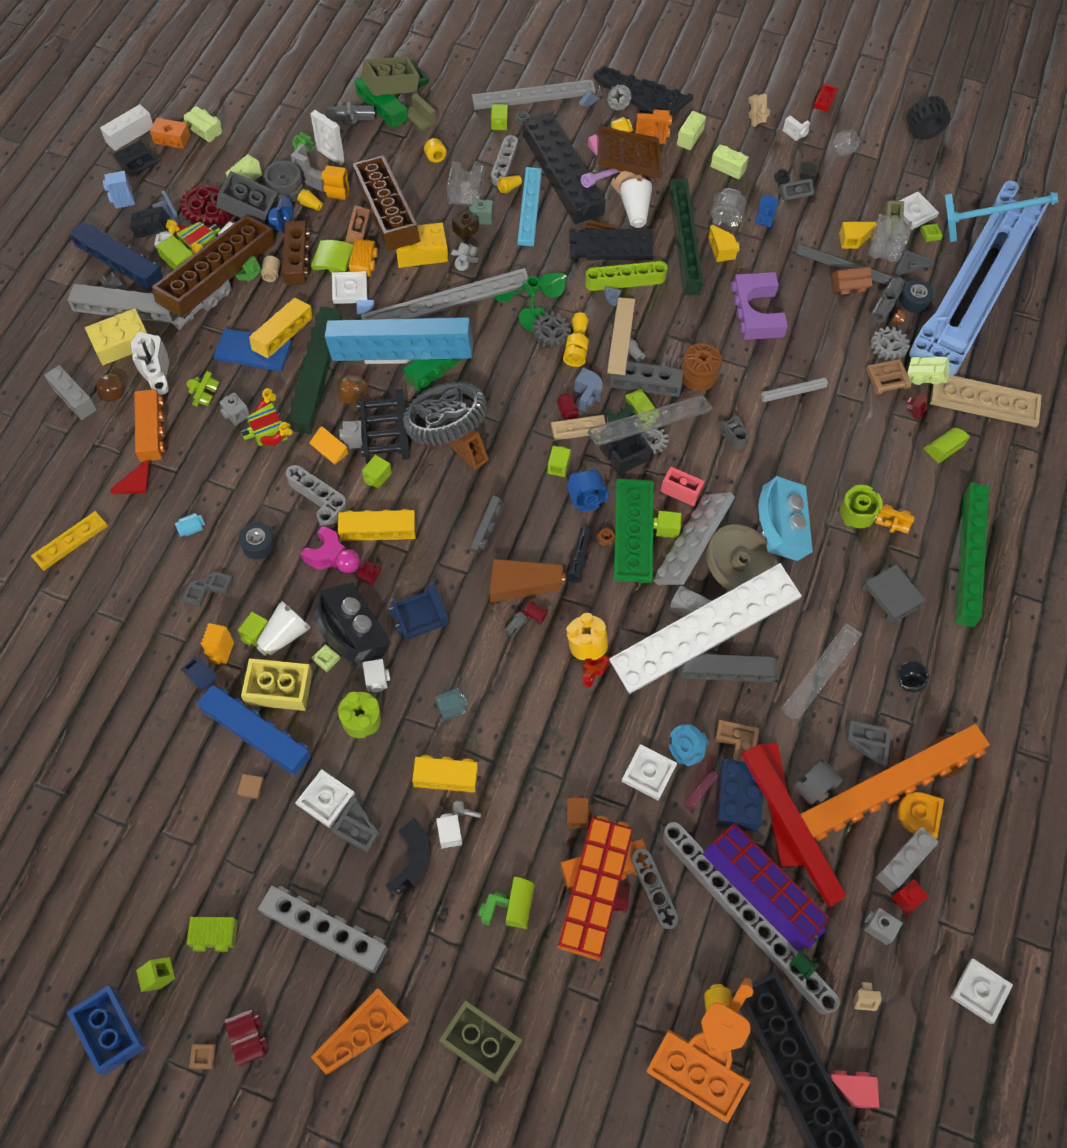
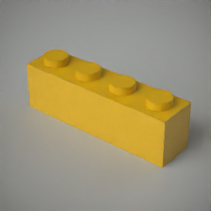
(280, 327)
(377, 525)

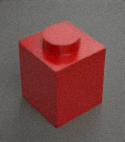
(910, 897)

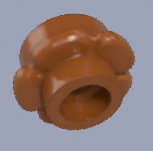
(898, 317)
(606, 533)

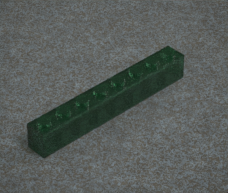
(685, 237)
(313, 375)

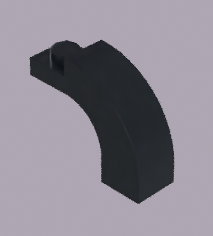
(418, 865)

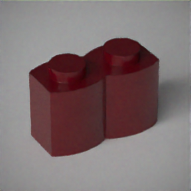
(246, 1037)

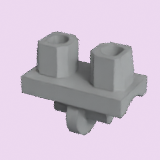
(466, 254)

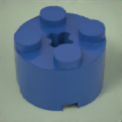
(587, 490)

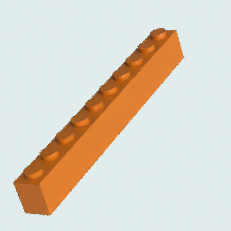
(895, 781)

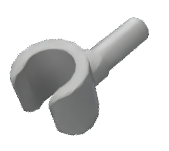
(458, 809)

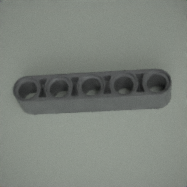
(730, 668)

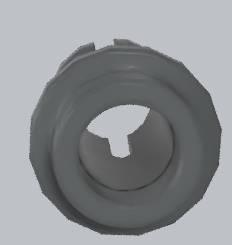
(517, 622)

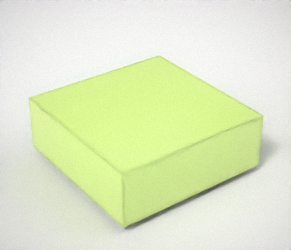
(325, 658)

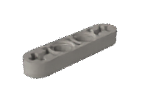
(506, 160)

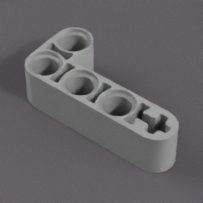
(300, 480)

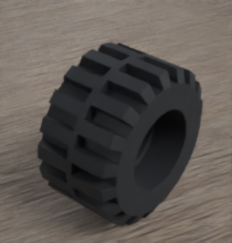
(928, 117)

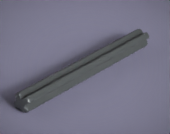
(840, 263)

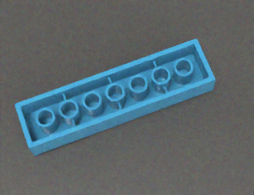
(399, 339)

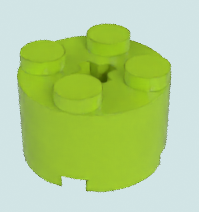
(860, 506)
(368, 710)

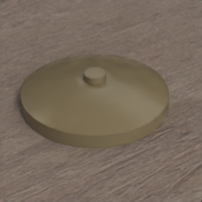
(738, 555)

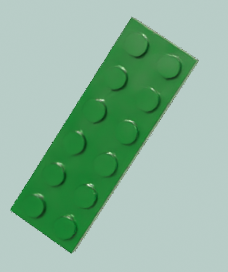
(633, 531)

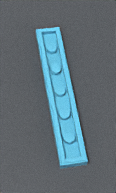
(529, 206)

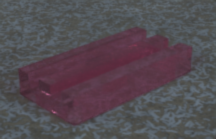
(701, 790)

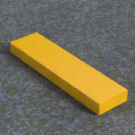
(69, 540)

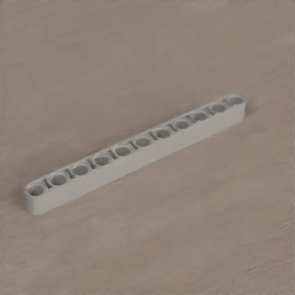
(750, 927)

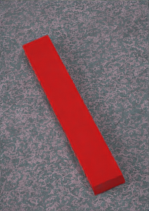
(794, 826)

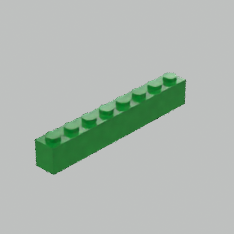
(972, 555)

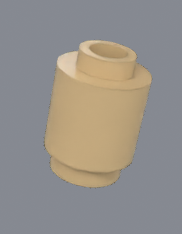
(270, 268)

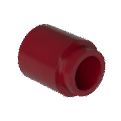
(567, 406)

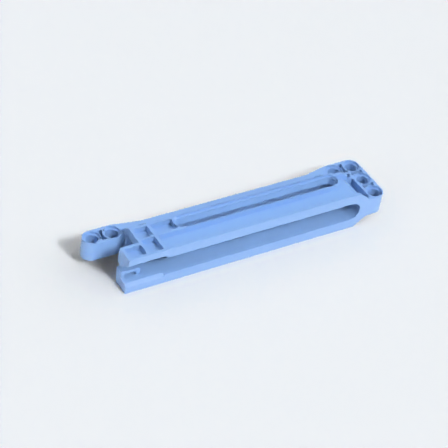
(1009, 234)

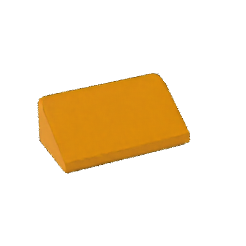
(329, 446)

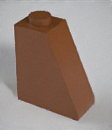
(470, 449)

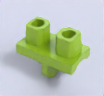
(206, 383)

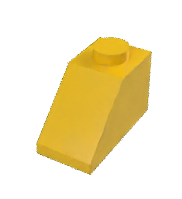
(722, 244)

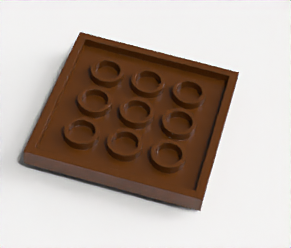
(629, 152)

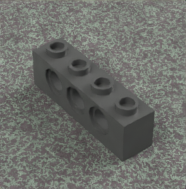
(649, 379)

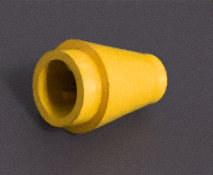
(507, 184)
(309, 200)
(580, 323)

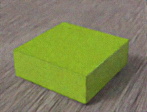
(931, 232)

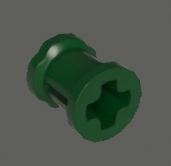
(804, 964)

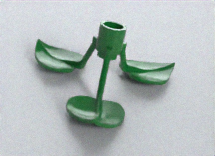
(550, 284)

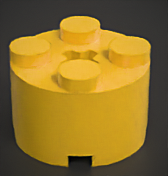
(587, 637)

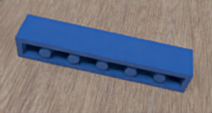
(254, 730)

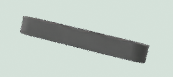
(656, 886)

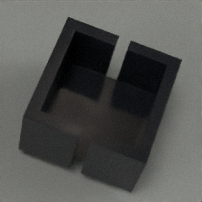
(626, 454)

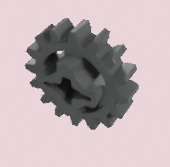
(551, 330)

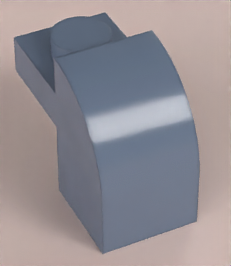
(590, 386)

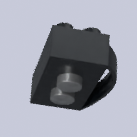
(349, 624)

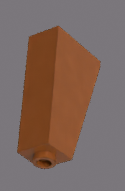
(524, 579)

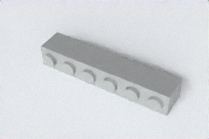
(116, 301)

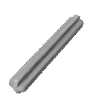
(794, 389)

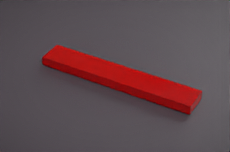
(786, 853)

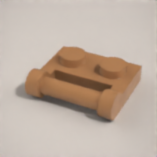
(888, 371)

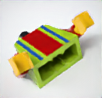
(195, 235)
(265, 423)

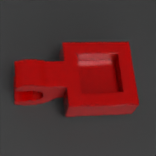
(594, 668)

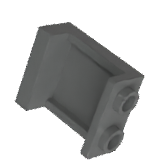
(894, 593)

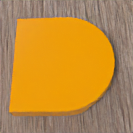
(920, 811)

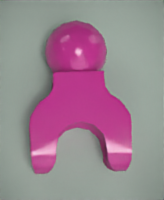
(331, 554)

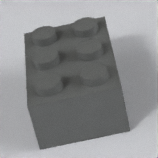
(246, 197)

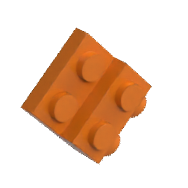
(654, 124)

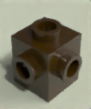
(465, 225)

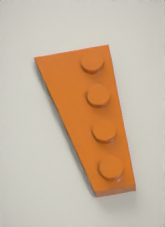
(362, 1030)

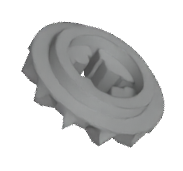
(624, 100)

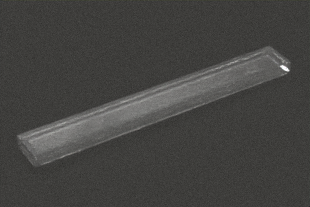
(649, 420)

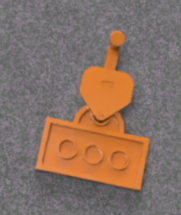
(702, 1065)

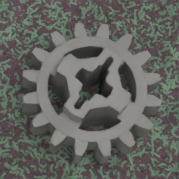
(890, 343)

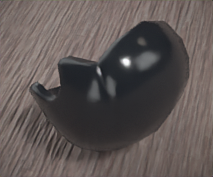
(913, 676)

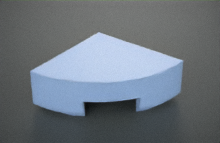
(364, 307)

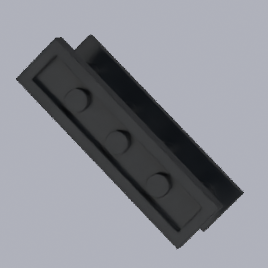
(399, 432)

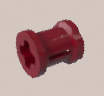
(535, 612)

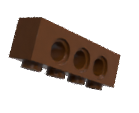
(295, 252)

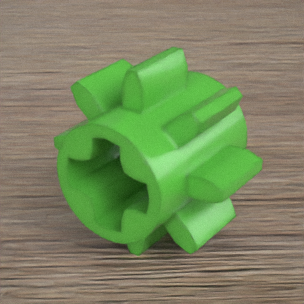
(303, 139)

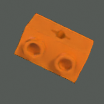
(170, 133)

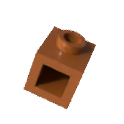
(577, 812)

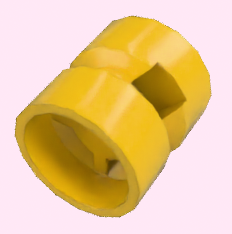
(576, 350)

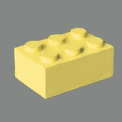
(114, 335)
(277, 684)

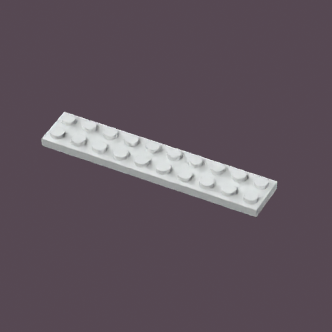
(704, 628)

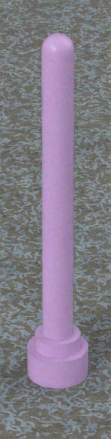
(589, 179)

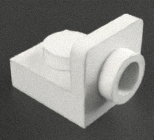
(795, 129)

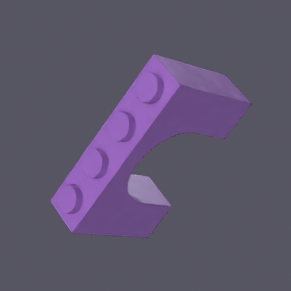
(752, 323)

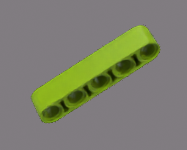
(626, 275)

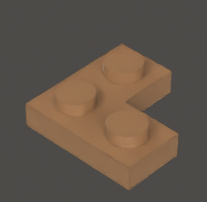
(739, 735)

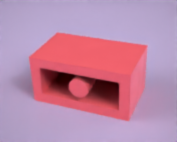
(682, 486)

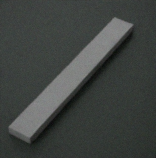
(533, 94)

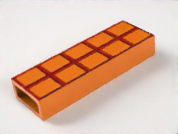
(595, 888)

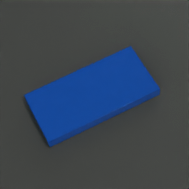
(236, 348)

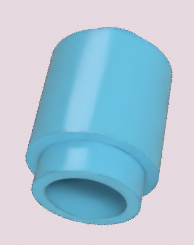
(189, 525)

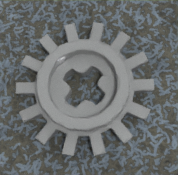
(656, 434)

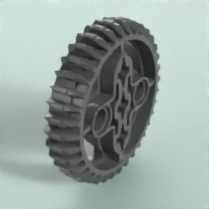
(445, 413)

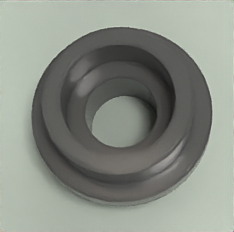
(522, 116)

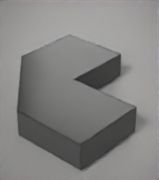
(214, 582)

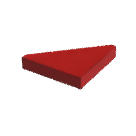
(135, 482)

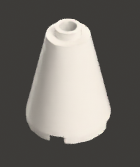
(636, 200)
(281, 630)

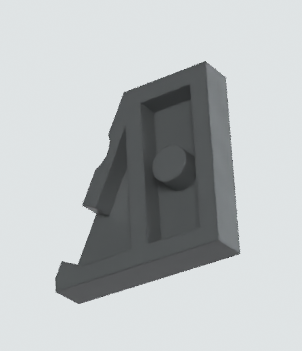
(870, 740)
(356, 827)

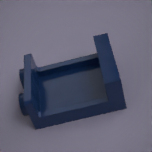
(419, 614)

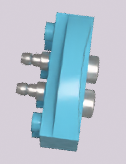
(785, 518)

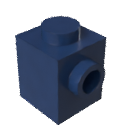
(198, 673)

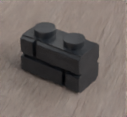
(149, 222)

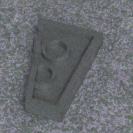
(488, 524)

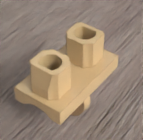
(759, 110)

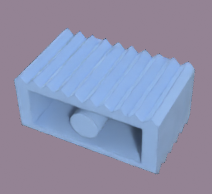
(119, 189)

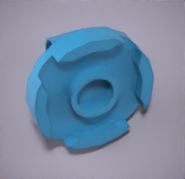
(688, 744)

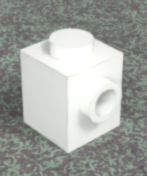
(376, 675)

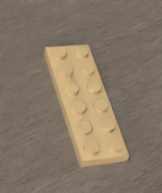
(988, 400)

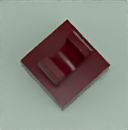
(917, 406)
(368, 572)

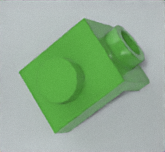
(250, 270)
(487, 910)

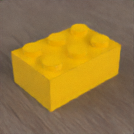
(429, 251)

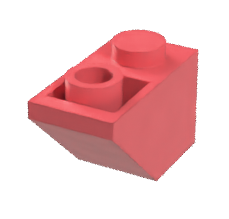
(857, 1090)

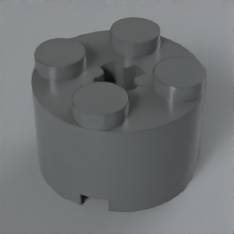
(817, 782)

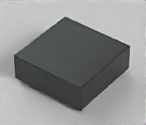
(808, 170)

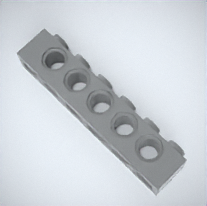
(369, 959)

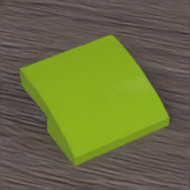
(332, 256)

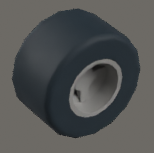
(916, 296)
(257, 540)

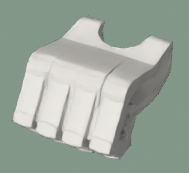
(151, 347)

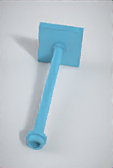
(954, 217)

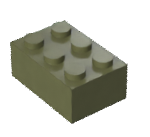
(390, 75)
(480, 1041)

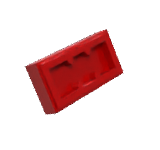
(825, 98)

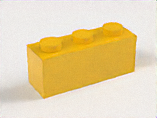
(445, 773)

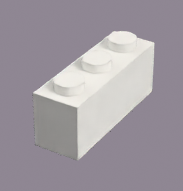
(127, 127)

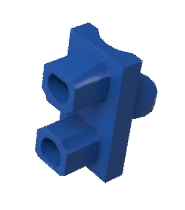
(766, 210)

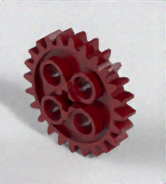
(200, 206)

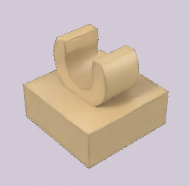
(866, 998)

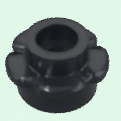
(782, 176)

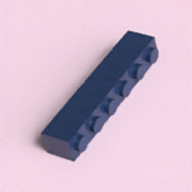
(116, 255)

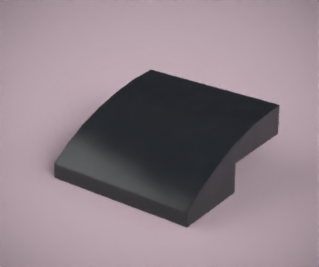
(135, 158)

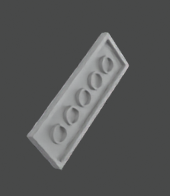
(693, 539)

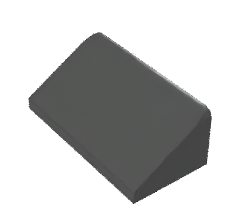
(796, 189)

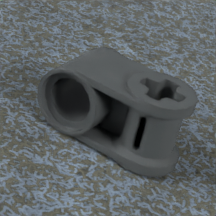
(735, 433)

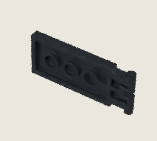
(611, 244)

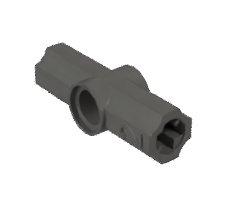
(350, 113)
(888, 299)

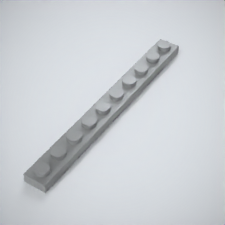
(452, 297)

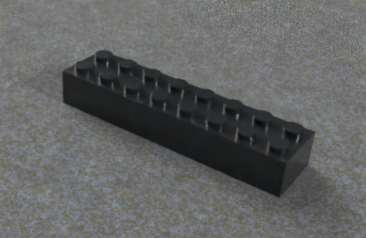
(563, 168)
(797, 1067)

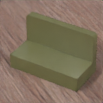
(421, 113)

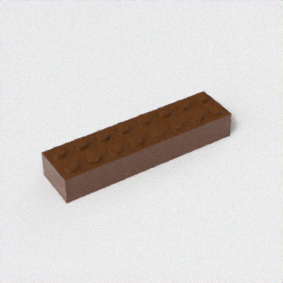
(386, 203)
(212, 266)

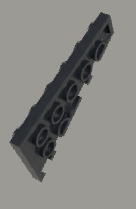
(644, 93)

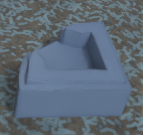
(588, 99)
(612, 295)

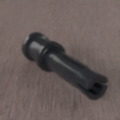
(578, 562)

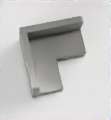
(309, 174)

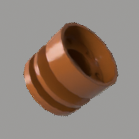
(701, 367)

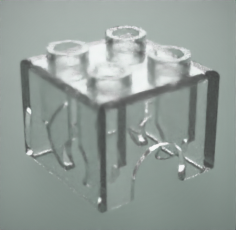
(465, 185)
(889, 238)

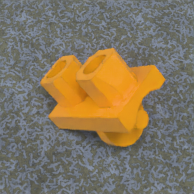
(894, 519)

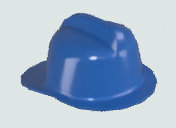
(280, 214)

